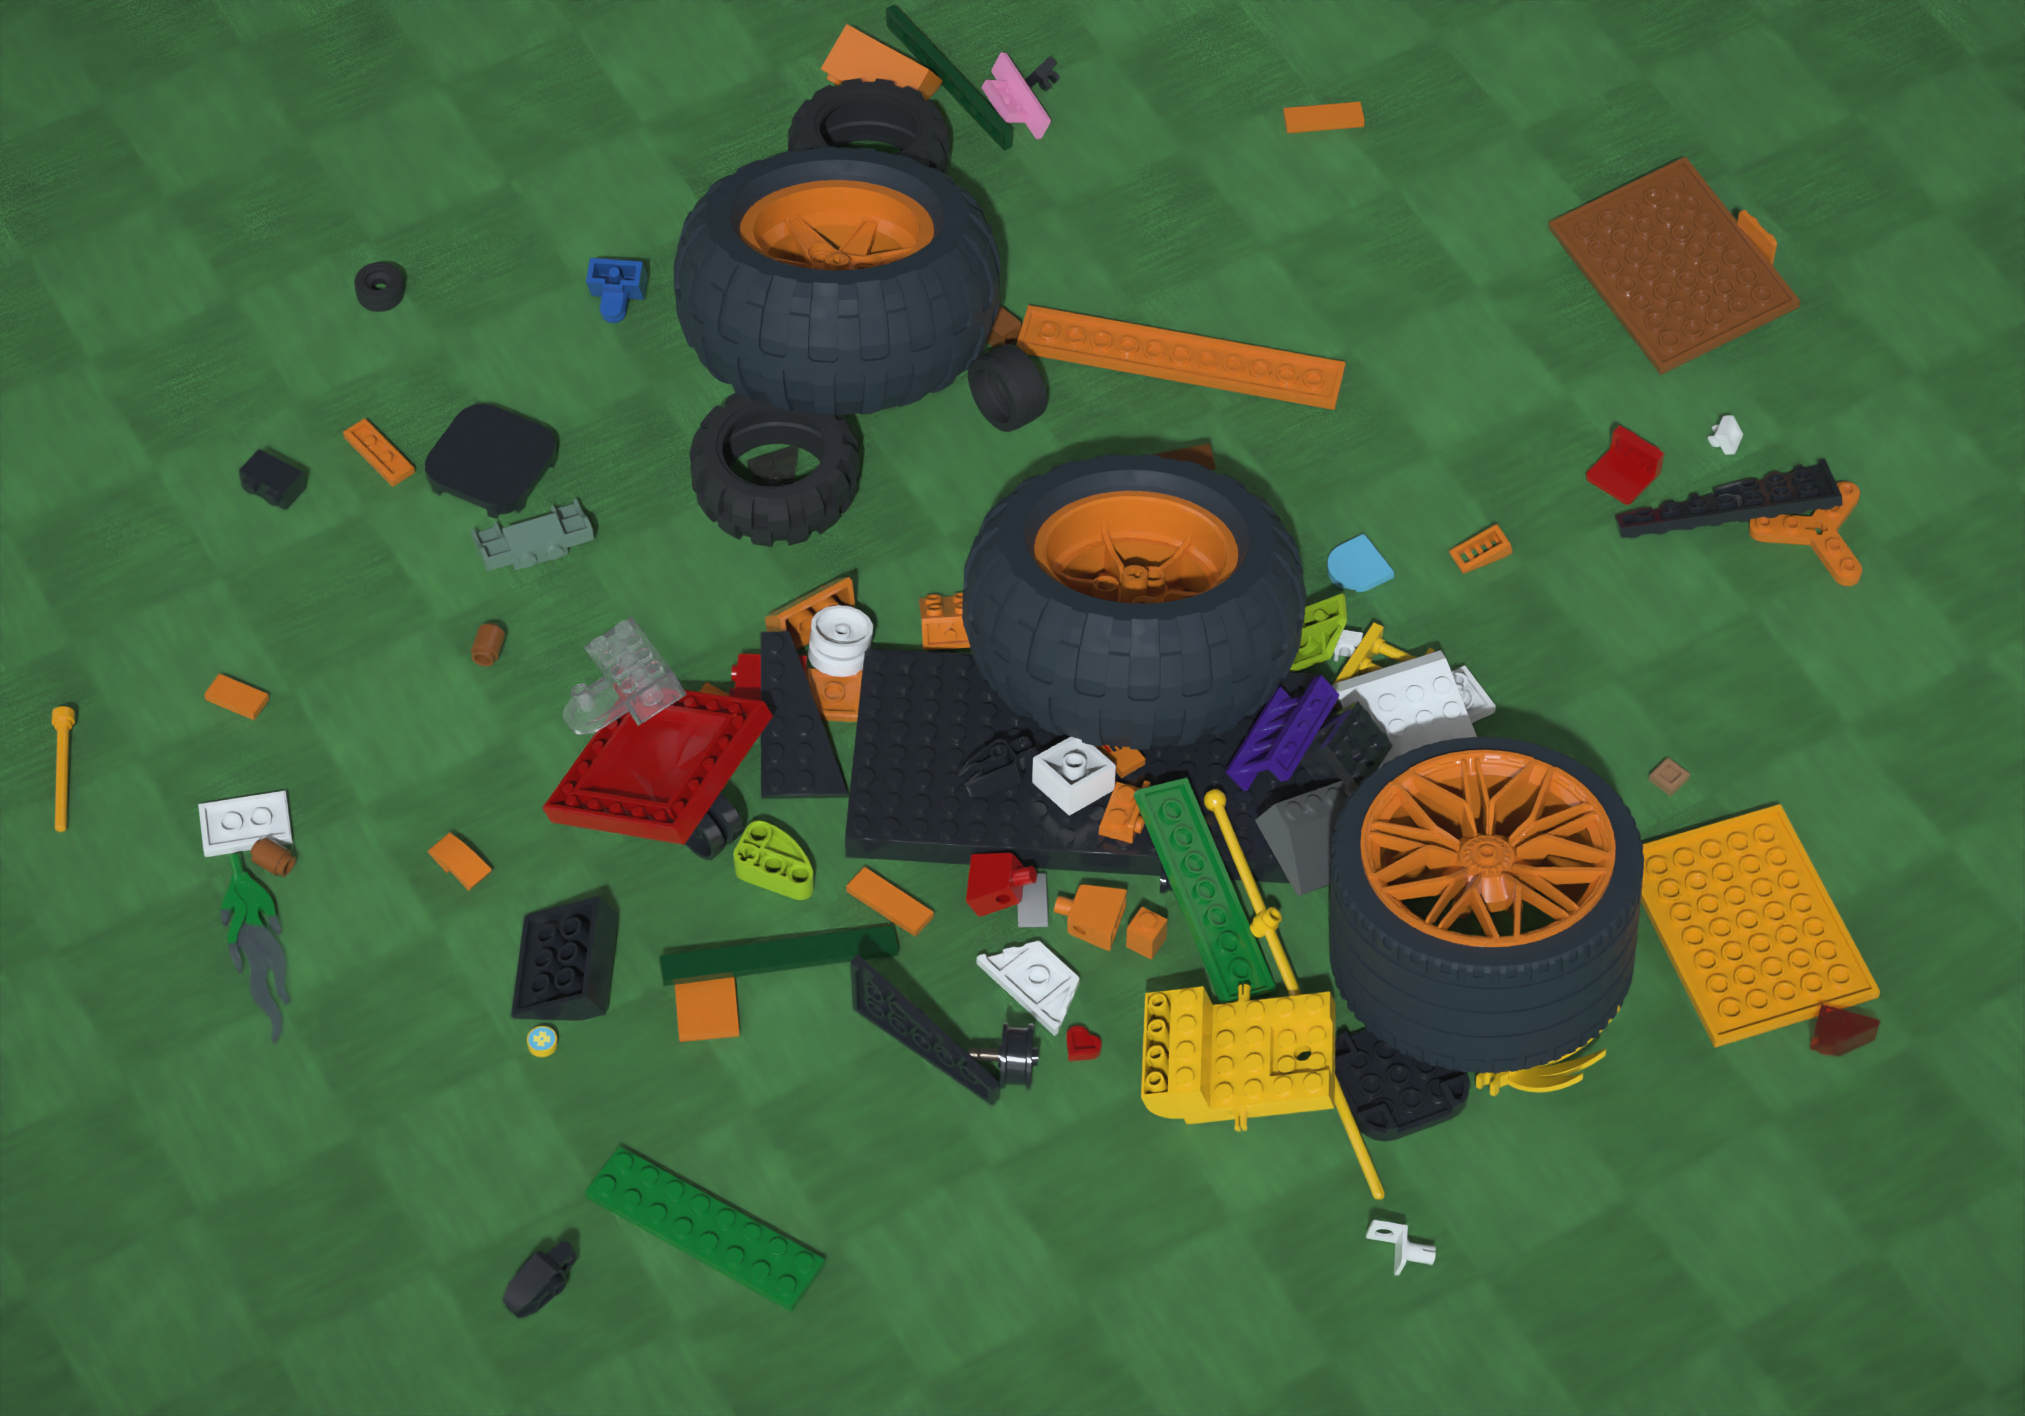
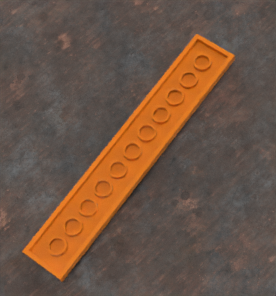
(1181, 357)

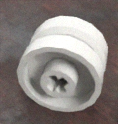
(839, 640)

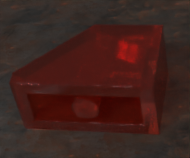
(1842, 1031)

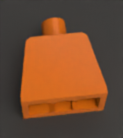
(1094, 914)

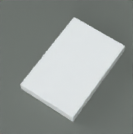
(240, 822)

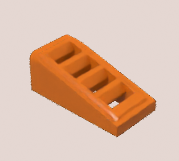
(1484, 538)

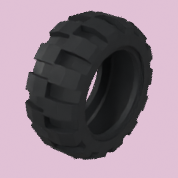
(872, 113)
(779, 511)

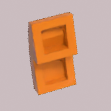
(460, 861)

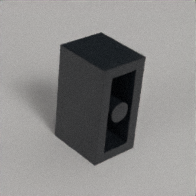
(272, 480)

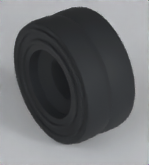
(376, 274)

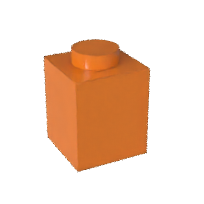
(1146, 933)

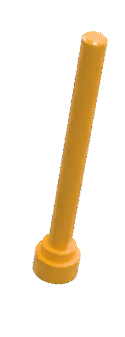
(62, 719)

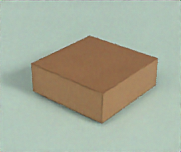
(1669, 776)

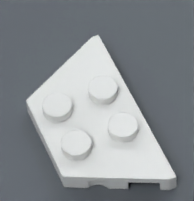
(1035, 981)

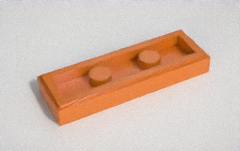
(1323, 117)
(378, 452)
(890, 901)

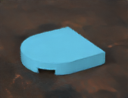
(1358, 565)

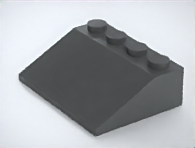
(1302, 835)

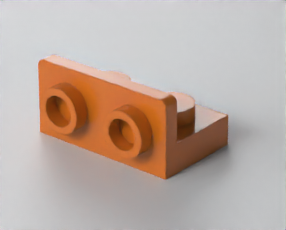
(1122, 814)

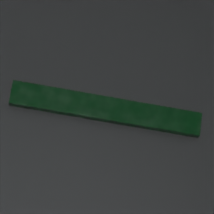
(952, 79)
(777, 955)

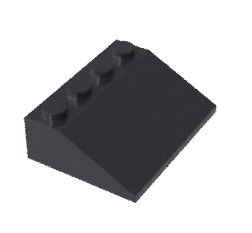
(565, 962)

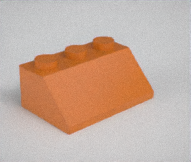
(798, 615)

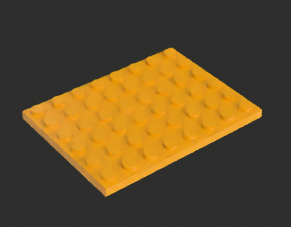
(1750, 926)

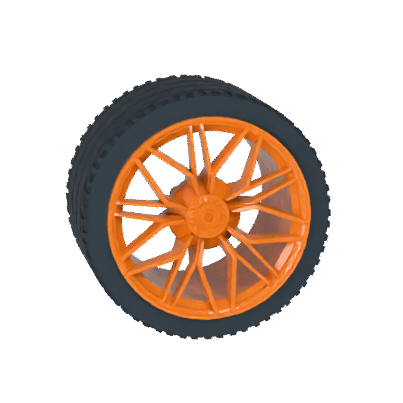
(1486, 830)

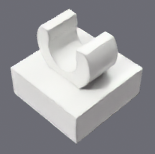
(1726, 435)
(1347, 644)

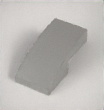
(1033, 907)

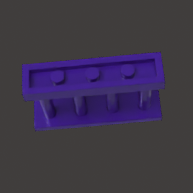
(1282, 733)

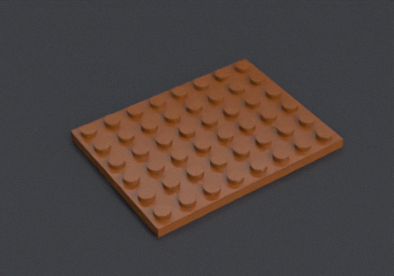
(1673, 265)

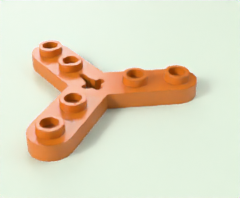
(1828, 546)

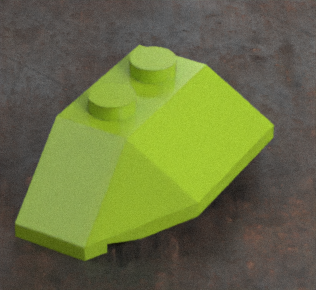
(1321, 631)

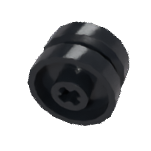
(718, 827)

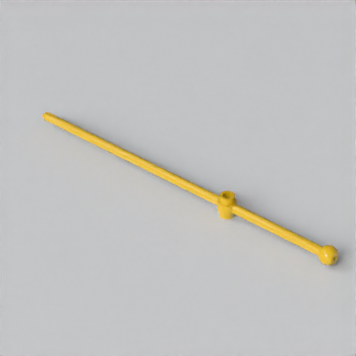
(1265, 925)

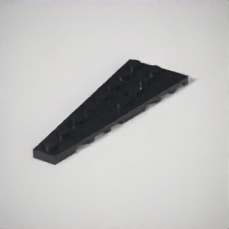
(1739, 501)

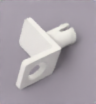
(1403, 1248)

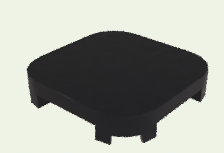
(490, 459)
(1392, 1091)

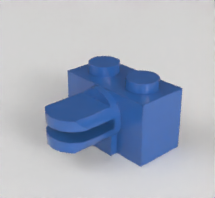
(615, 284)

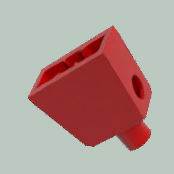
(996, 882)

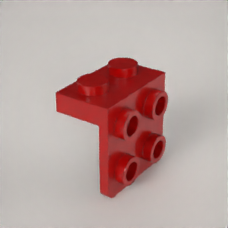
(1627, 466)

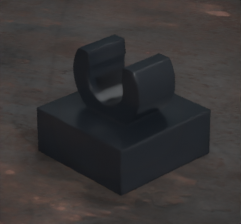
(1043, 73)

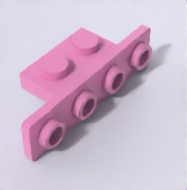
(1014, 98)

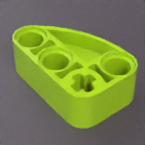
(778, 853)

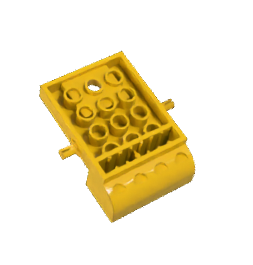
(1237, 1056)

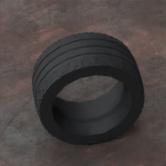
(1007, 388)

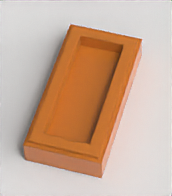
(236, 696)

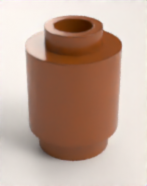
(487, 644)
(272, 857)

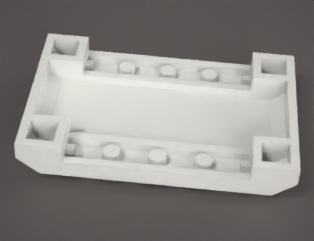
(1410, 703)

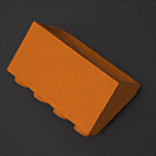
(865, 58)

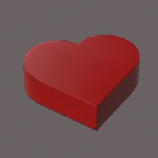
(1082, 1044)

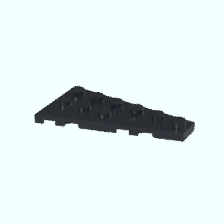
(794, 744)
(897, 1016)

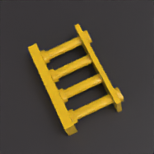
(1361, 660)

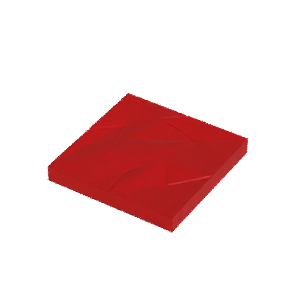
(659, 774)

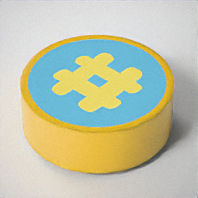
(542, 1041)

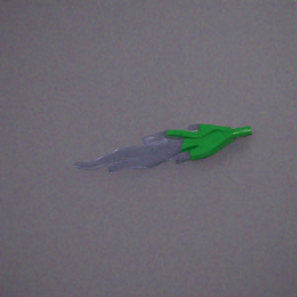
(248, 933)

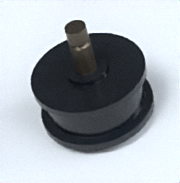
(1014, 1055)

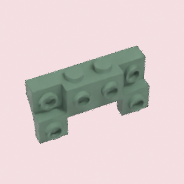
(533, 540)

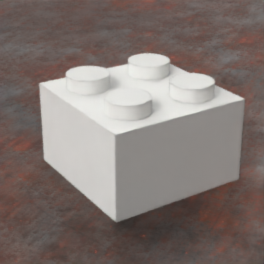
(1073, 774)

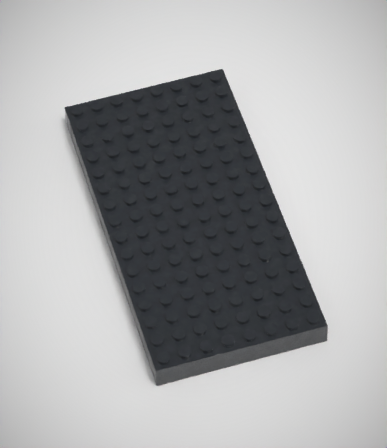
(935, 711)

